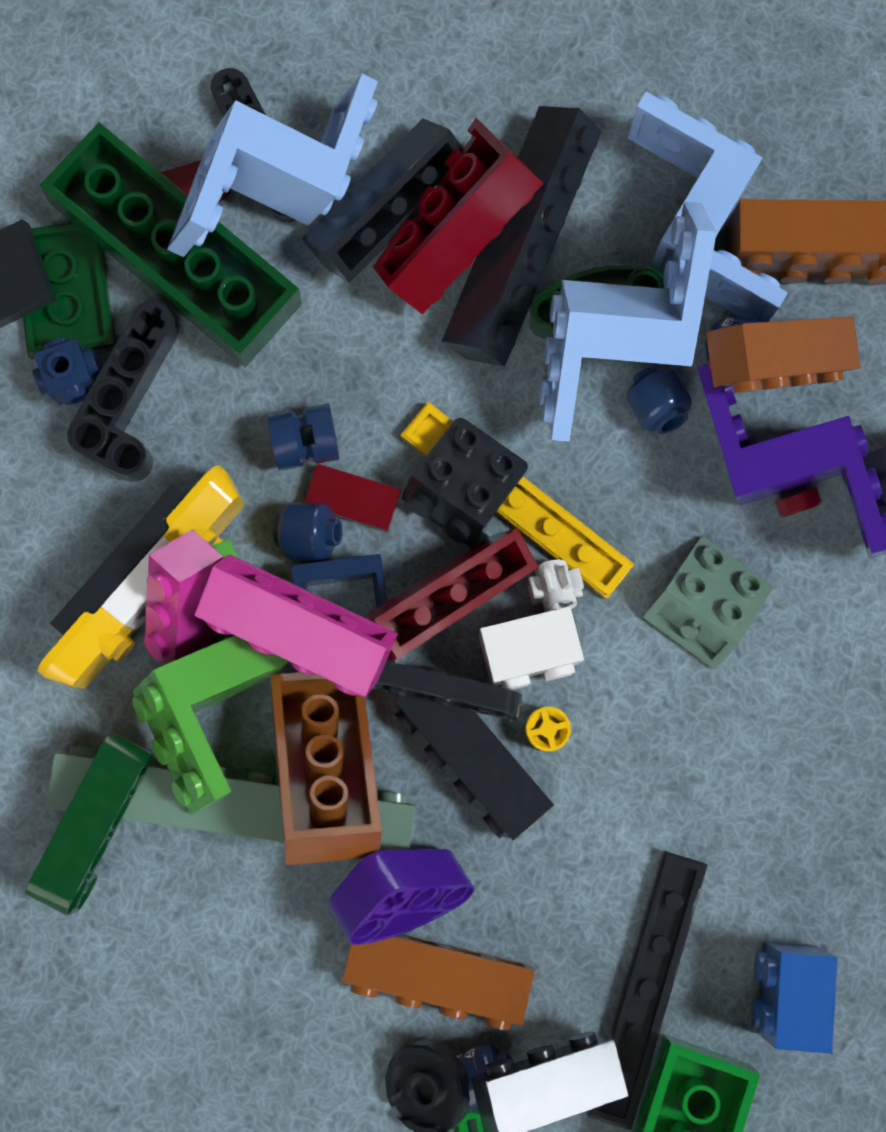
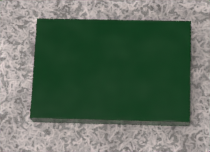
(81, 291)

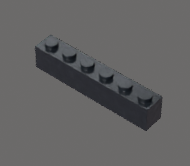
(513, 263)

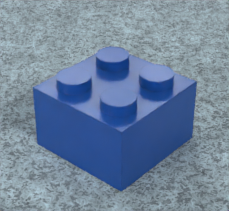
(795, 997)

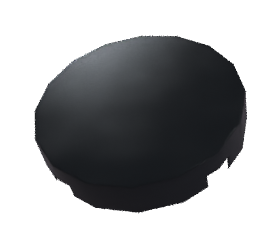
(428, 1087)

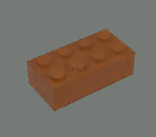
(810, 239)
(323, 771)

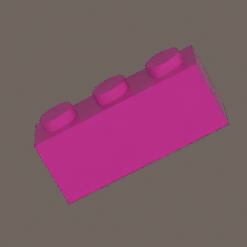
(173, 593)

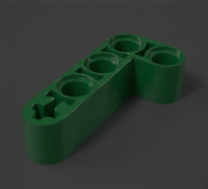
(89, 825)

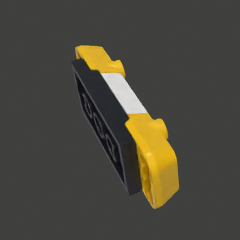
(113, 600)

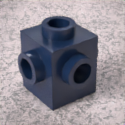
(74, 383)

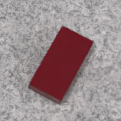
(354, 497)

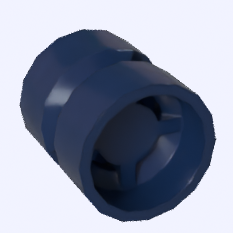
(288, 439)

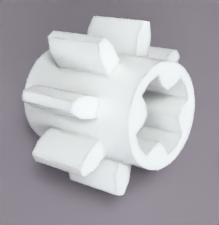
(555, 585)

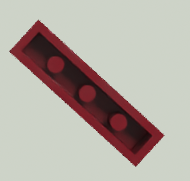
(454, 590)

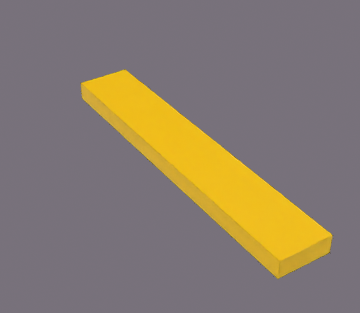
(538, 516)

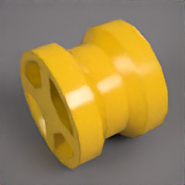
(554, 728)

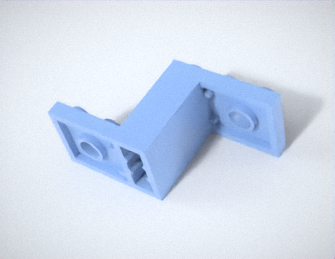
(275, 164)
(723, 175)
(628, 320)

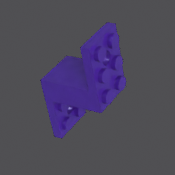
(798, 461)

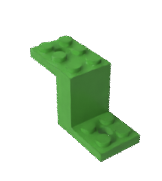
(187, 686)

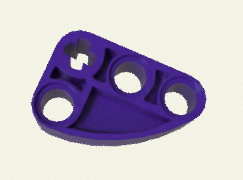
(398, 893)

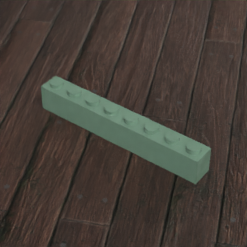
(247, 811)

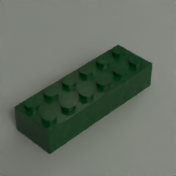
(133, 216)

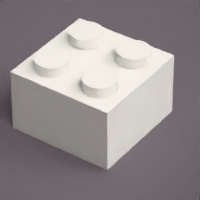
(530, 648)

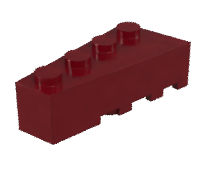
(456, 219)

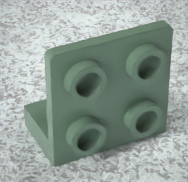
(709, 603)

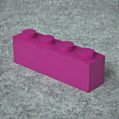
(295, 625)

